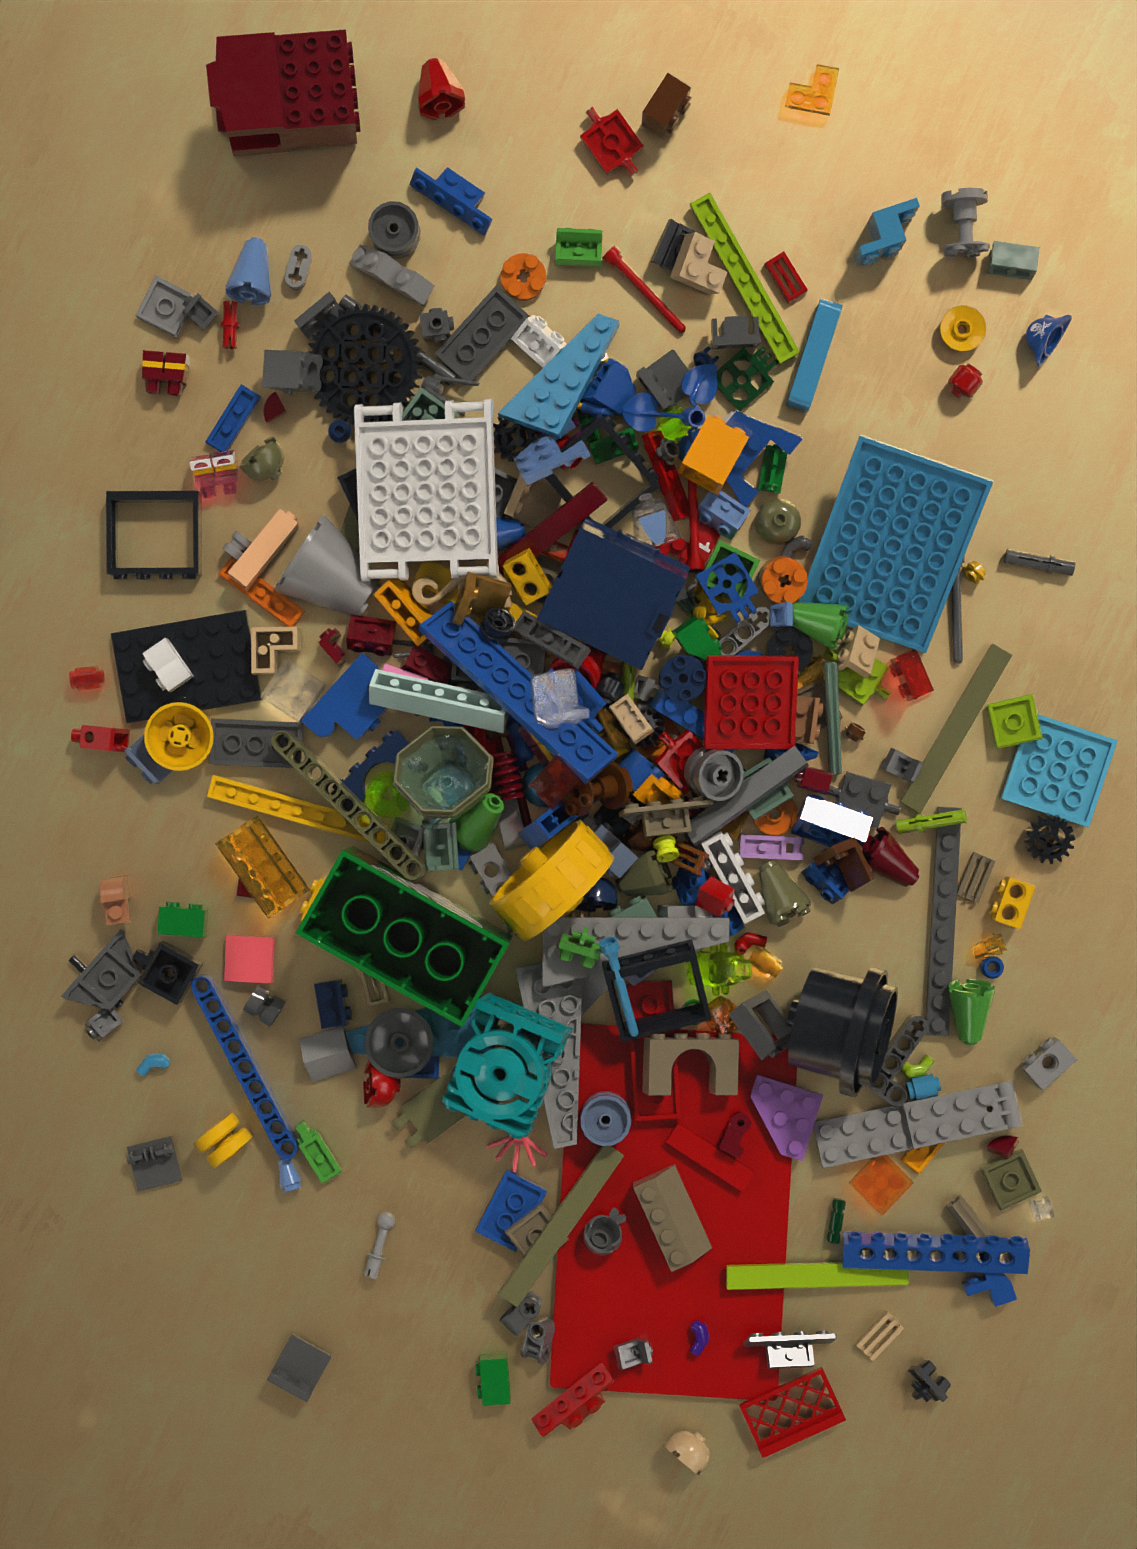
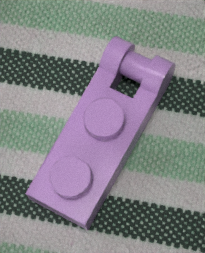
(770, 847)

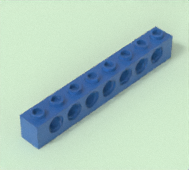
(944, 1259)

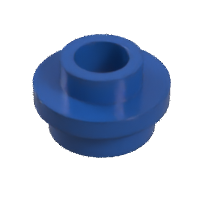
(995, 973)

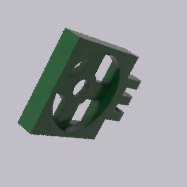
(758, 365)

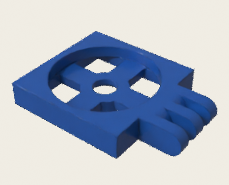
(738, 604)

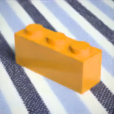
(400, 603)

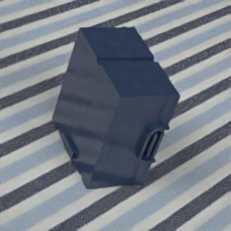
(614, 593)

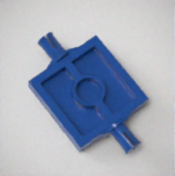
(590, 699)

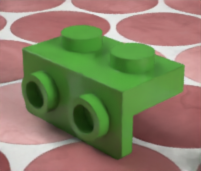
(578, 247)

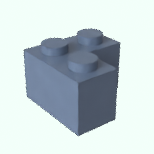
(623, 855)

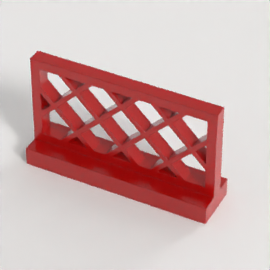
(796, 1431)

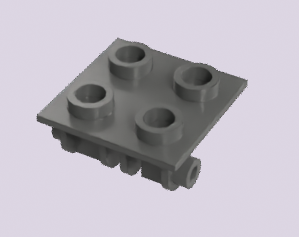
(154, 1163)

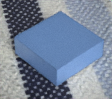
(781, 615)

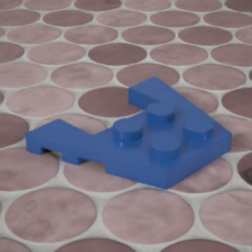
(759, 436)

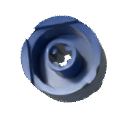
(639, 768)

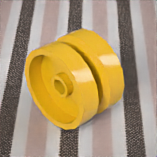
(223, 1140)

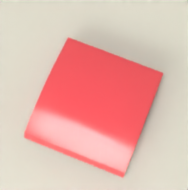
(249, 959)

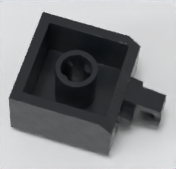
(156, 977)

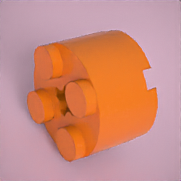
(784, 592)

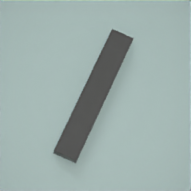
(750, 793)

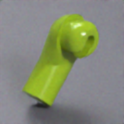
(914, 1071)

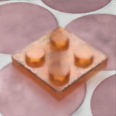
(881, 1183)

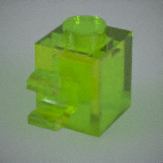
(672, 427)

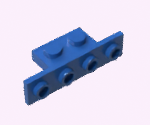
(455, 196)

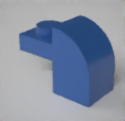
(997, 1284)

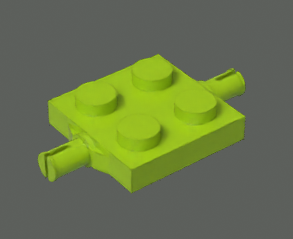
(857, 686)

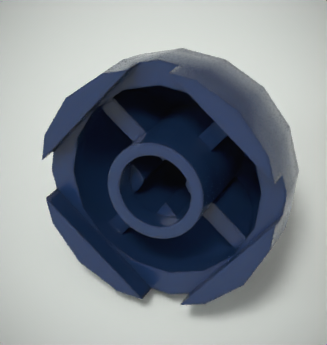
(601, 895)

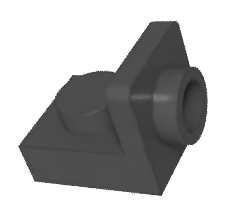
(102, 1024)

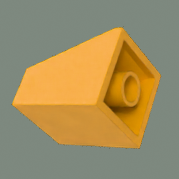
(713, 454)

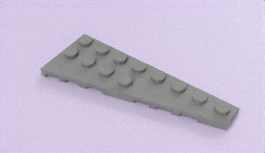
(633, 936)
(563, 1004)

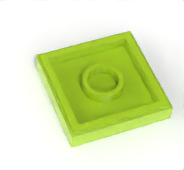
(1015, 721)

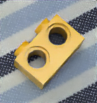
(533, 574)
(1018, 904)

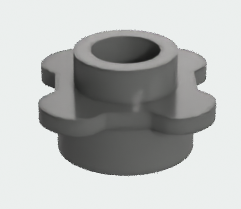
(668, 451)

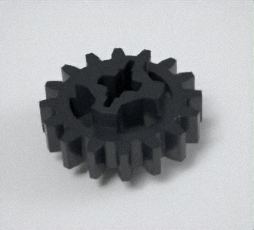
(510, 445)
(1058, 842)

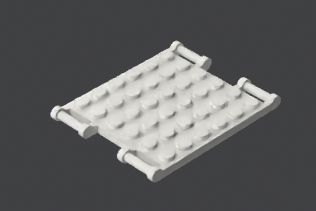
(426, 490)

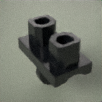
(924, 1384)

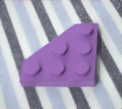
(787, 1113)

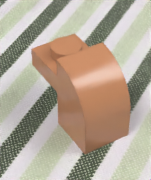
(114, 896)

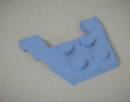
(544, 455)

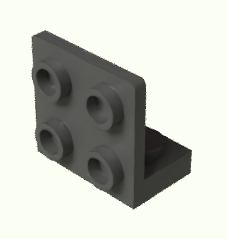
(664, 380)
(299, 1368)

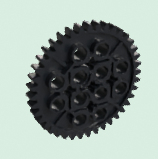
(393, 337)

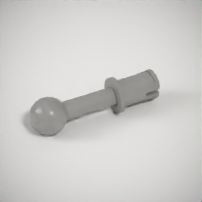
(385, 1222)

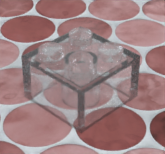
(293, 690)

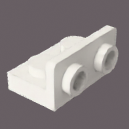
(538, 340)

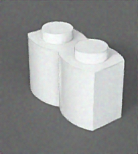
(167, 664)

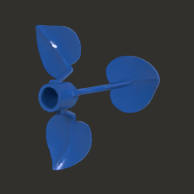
(698, 383)

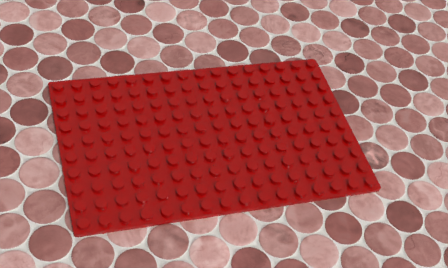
(633, 1289)

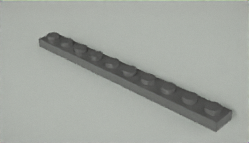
(942, 927)

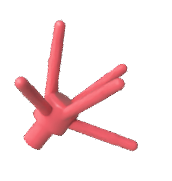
(523, 1141)

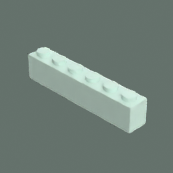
(436, 700)

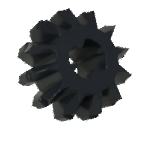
(656, 724)

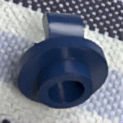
(702, 357)
(339, 431)

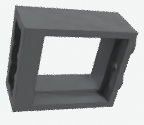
(755, 1031)

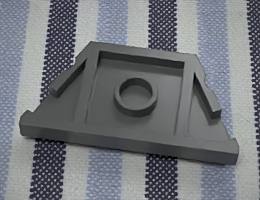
(106, 976)

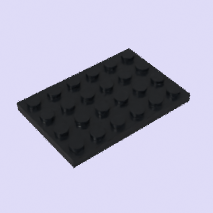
(212, 648)

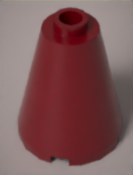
(889, 858)

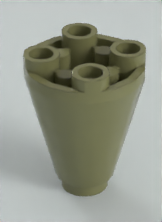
(781, 895)

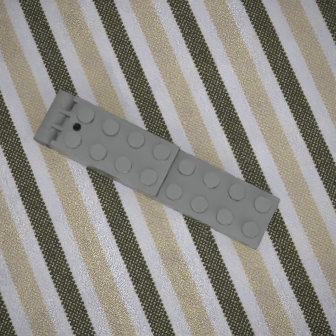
(917, 1124)

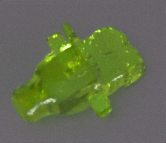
(720, 968)

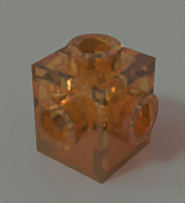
(720, 1019)

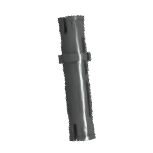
(1049, 563)

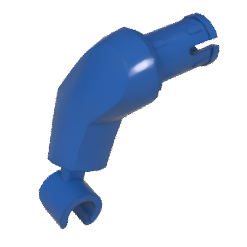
(521, 748)

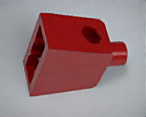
(101, 738)

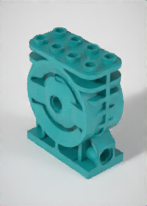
(465, 1096)

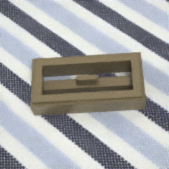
(968, 895)

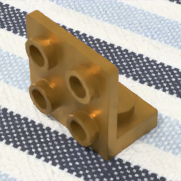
(479, 595)

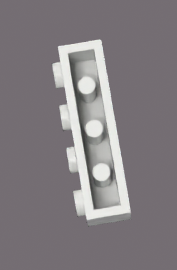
(730, 872)

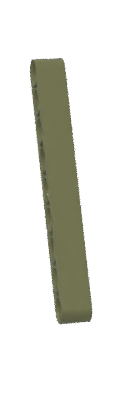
(359, 808)

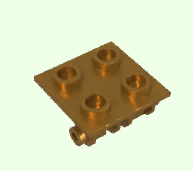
(614, 734)

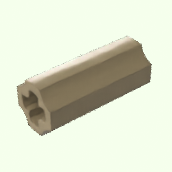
(967, 1217)

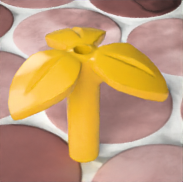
(700, 612)

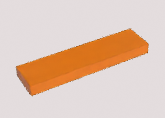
(267, 598)

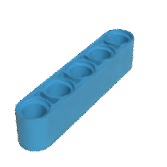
(814, 355)

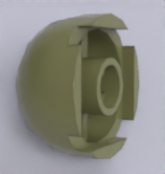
(264, 461)
(778, 521)

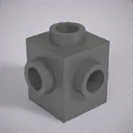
(434, 317)

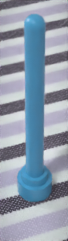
(609, 947)

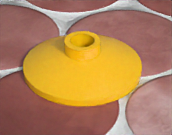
(973, 323)

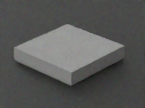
(164, 307)

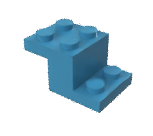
(886, 232)

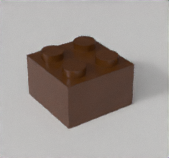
(666, 106)

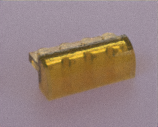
(262, 867)

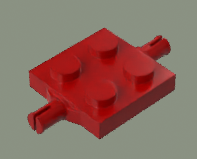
(611, 141)
(676, 755)

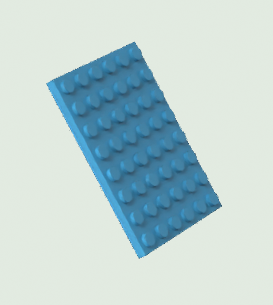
(896, 541)

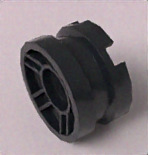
(497, 625)

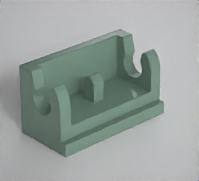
(1013, 260)
(440, 846)

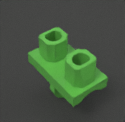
(580, 944)

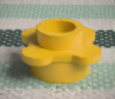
(974, 572)

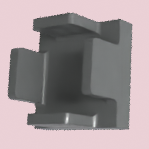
(735, 333)

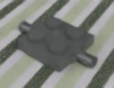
(864, 795)

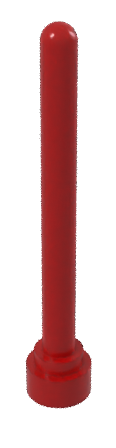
(615, 259)
(695, 560)

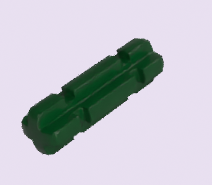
(836, 1221)

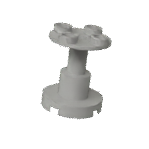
(965, 212)

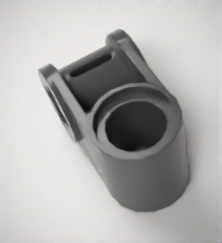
(519, 1317)
(538, 1344)

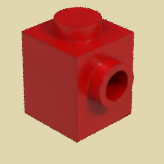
(715, 897)

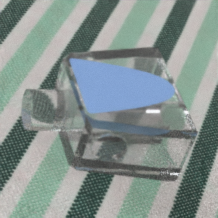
(653, 521)

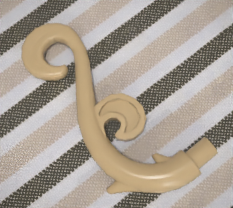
(420, 583)

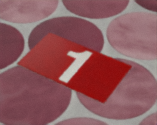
(707, 540)

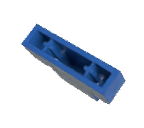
(347, 703)
(546, 826)

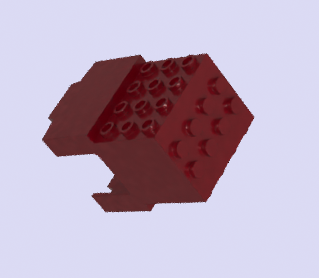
(284, 91)

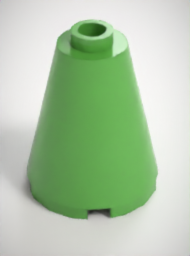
(821, 621)
(477, 826)
(971, 1008)

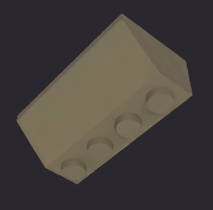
(672, 1217)

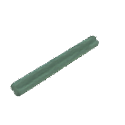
(833, 717)

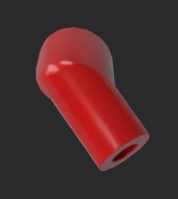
(748, 940)

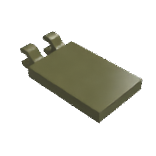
(428, 1112)

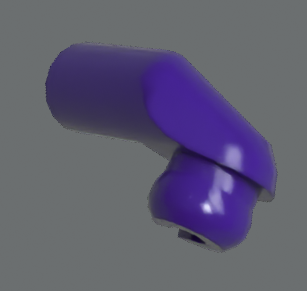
(701, 1335)

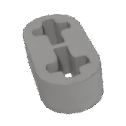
(303, 268)

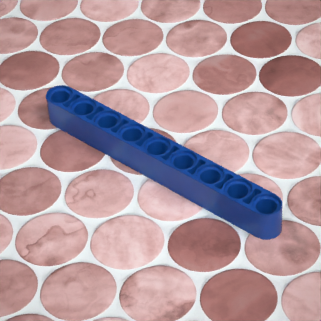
(245, 1078)

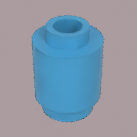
(923, 1087)

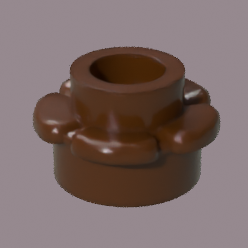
(855, 731)

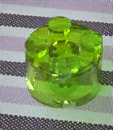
(381, 805)

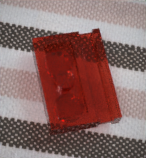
(554, 782)

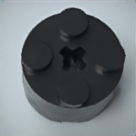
(799, 641)

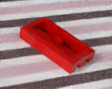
(795, 294)

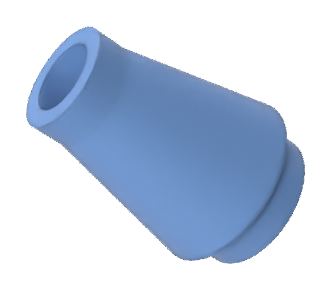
(288, 1176)

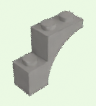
(391, 273)

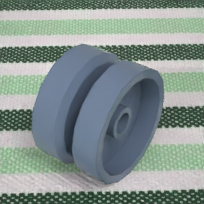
(605, 1104)

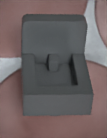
(199, 310)
(902, 765)

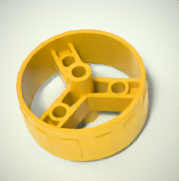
(552, 880)

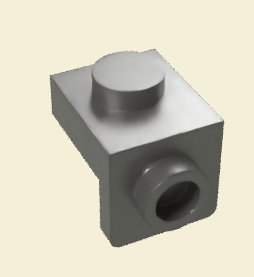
(633, 1353)

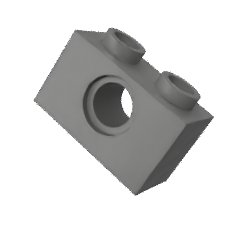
(1061, 1061)

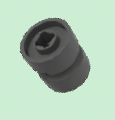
(267, 1013)

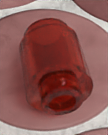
(86, 678)

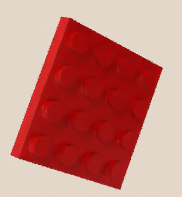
(750, 702)

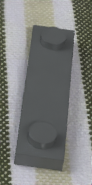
(551, 640)

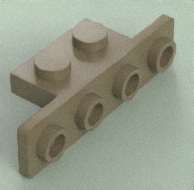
(667, 818)

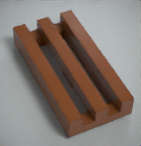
(698, 862)

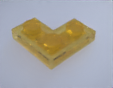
(817, 97)

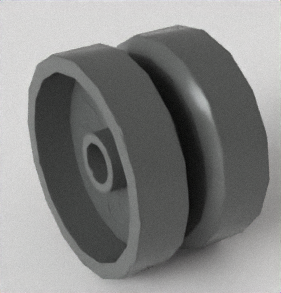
(381, 226)
(714, 773)

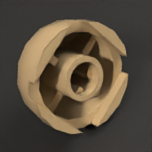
(689, 1450)

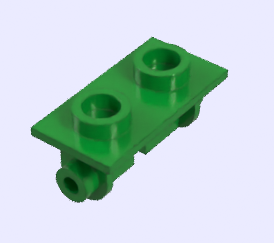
(772, 469)

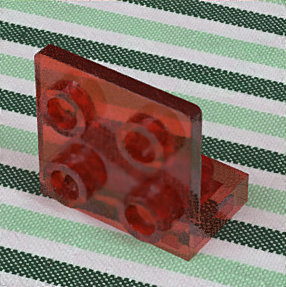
(911, 675)

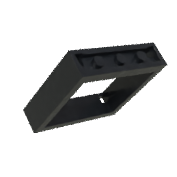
(623, 442)
(116, 497)
(652, 960)

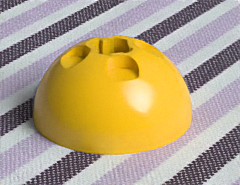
(168, 744)

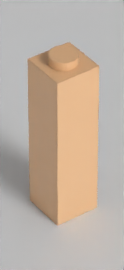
(264, 549)

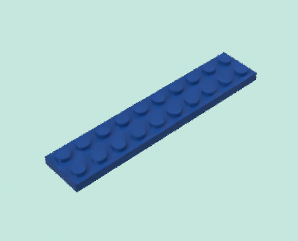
(510, 687)

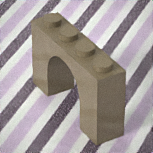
(662, 1052)

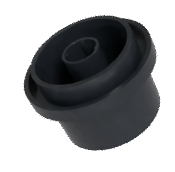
(843, 1026)

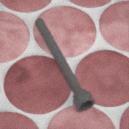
(957, 618)

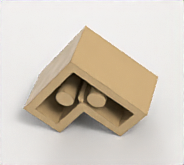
(693, 265)
(267, 643)

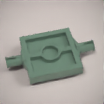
(772, 800)

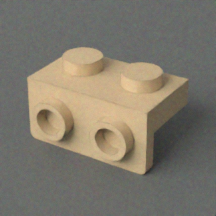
(858, 651)

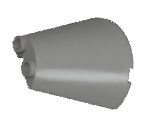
(327, 572)

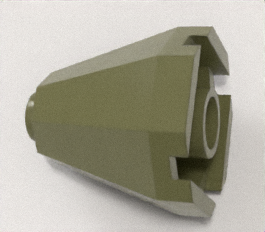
(646, 876)

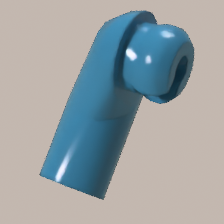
(153, 1060)

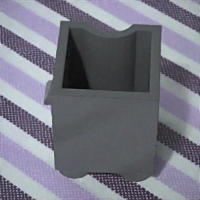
(291, 371)

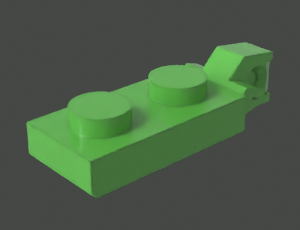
(317, 1153)

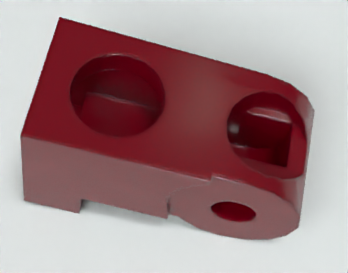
(733, 1133)

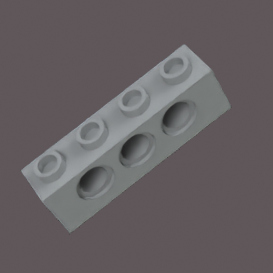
(488, 856)

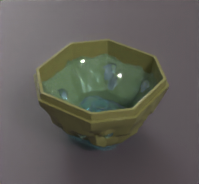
(443, 772)

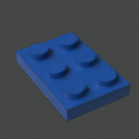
(510, 1202)

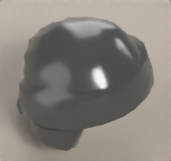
(604, 1233)

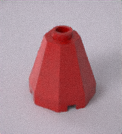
(439, 91)

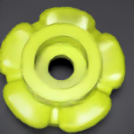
(666, 639)

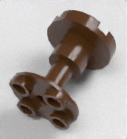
(608, 787)

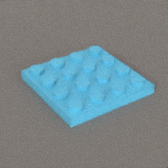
(1060, 771)

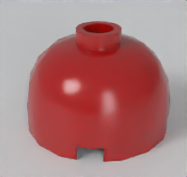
(379, 1088)

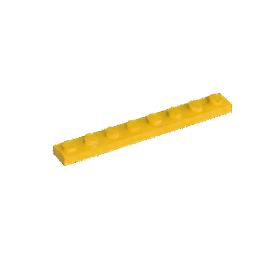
(286, 807)

